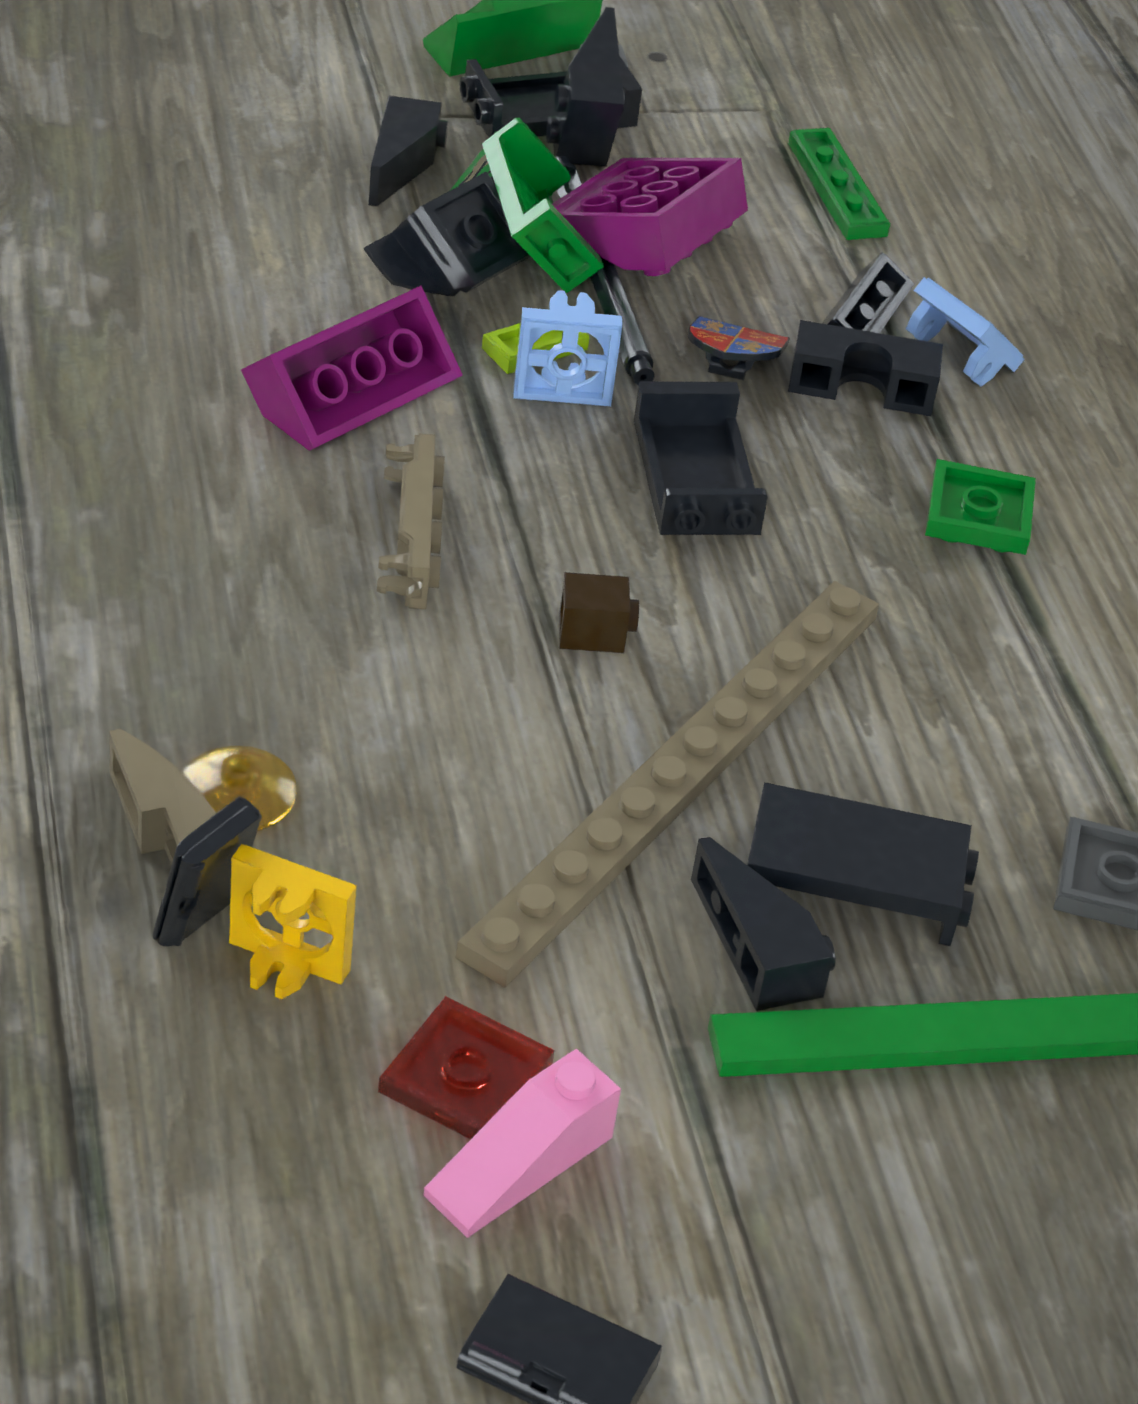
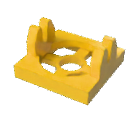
(264, 881)

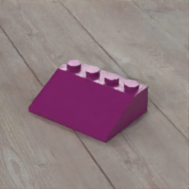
(656, 209)

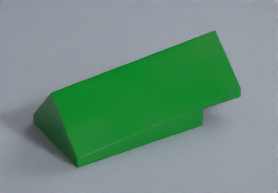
(511, 32)

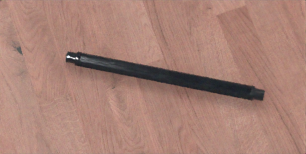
(615, 302)

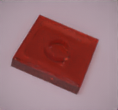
(462, 1067)

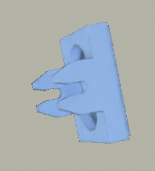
(942, 308)
(570, 384)

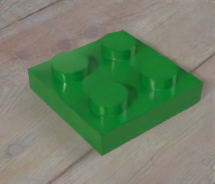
(981, 507)

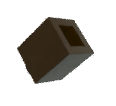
(596, 612)

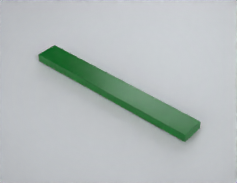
(924, 1034)

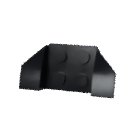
(450, 242)

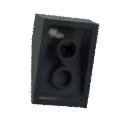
(590, 99)

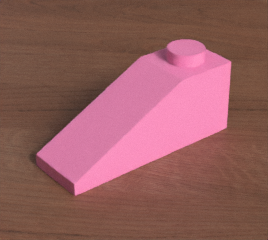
(527, 1143)

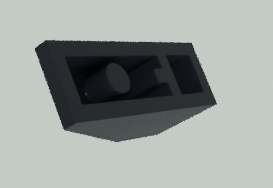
(405, 145)
(762, 930)

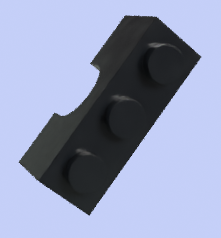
(899, 367)

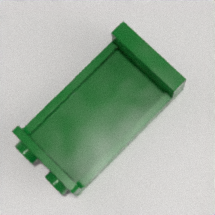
(525, 181)

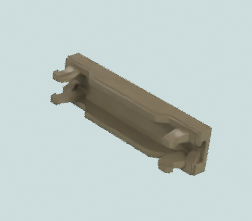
(416, 531)

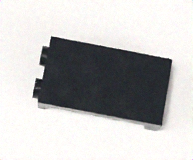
(530, 98)
(697, 459)
(865, 855)

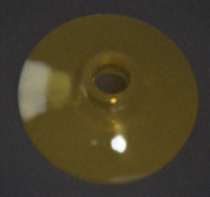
(247, 773)

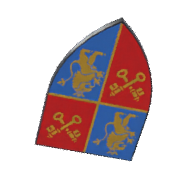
(734, 343)

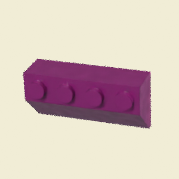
(354, 370)

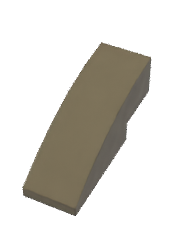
(154, 794)

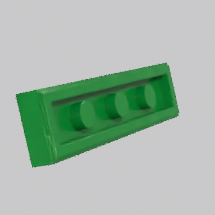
(838, 184)

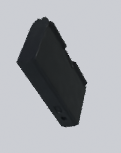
(201, 871)
(555, 1350)

